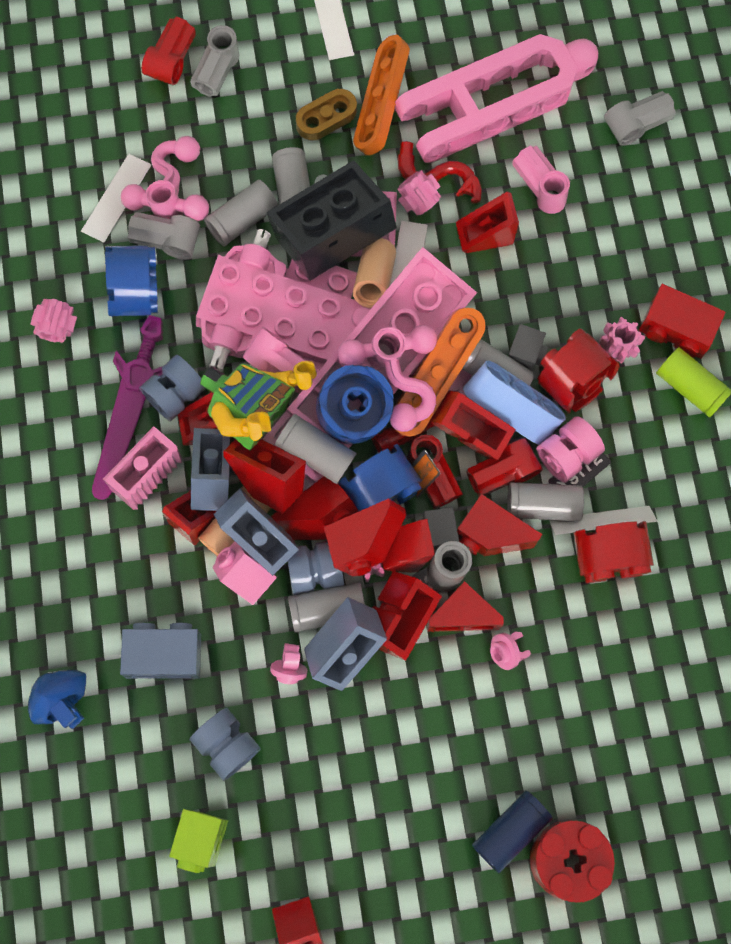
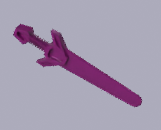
(127, 404)

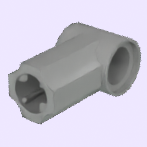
(216, 62)
(631, 121)
(173, 235)

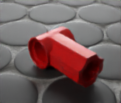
(166, 59)
(515, 465)
(444, 487)

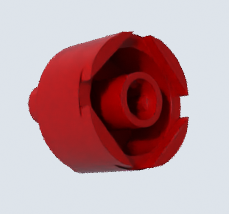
(576, 371)
(614, 549)
(591, 874)

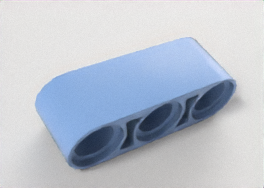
(514, 402)

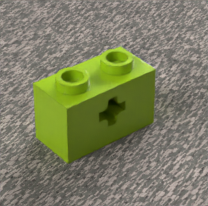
(198, 840)

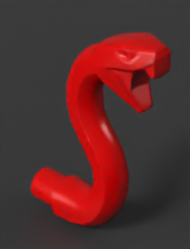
(471, 183)

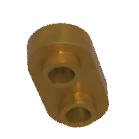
(324, 115)

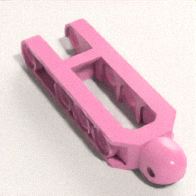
(478, 125)

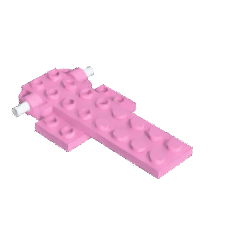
(258, 291)

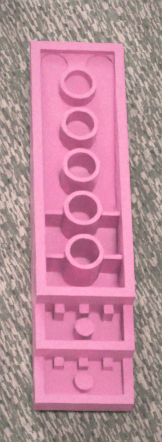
(419, 296)

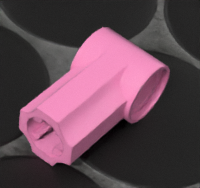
(542, 177)
(271, 354)

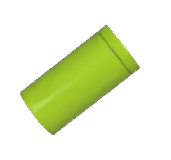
(694, 382)

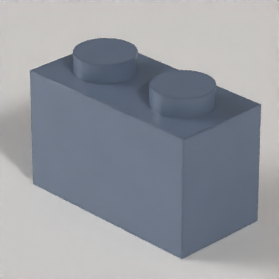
(209, 470)
(255, 531)
(345, 644)
(161, 652)

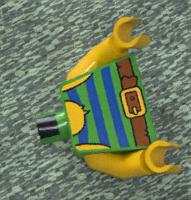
(253, 399)

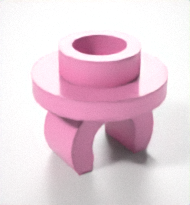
(506, 651)
(289, 669)

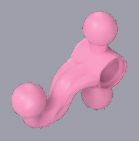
(163, 194)
(422, 340)

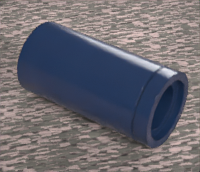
(512, 831)

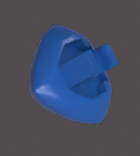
(54, 698)

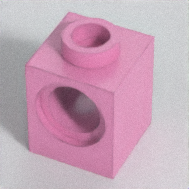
(242, 573)

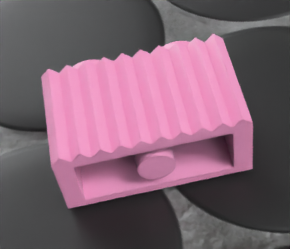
(143, 468)

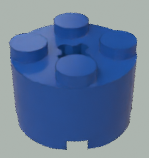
(131, 280)
(354, 383)
(382, 478)

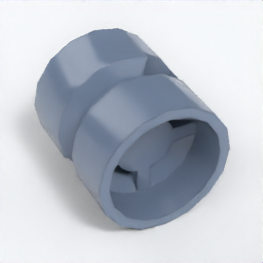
(172, 388)
(313, 568)
(225, 744)

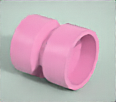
(575, 445)

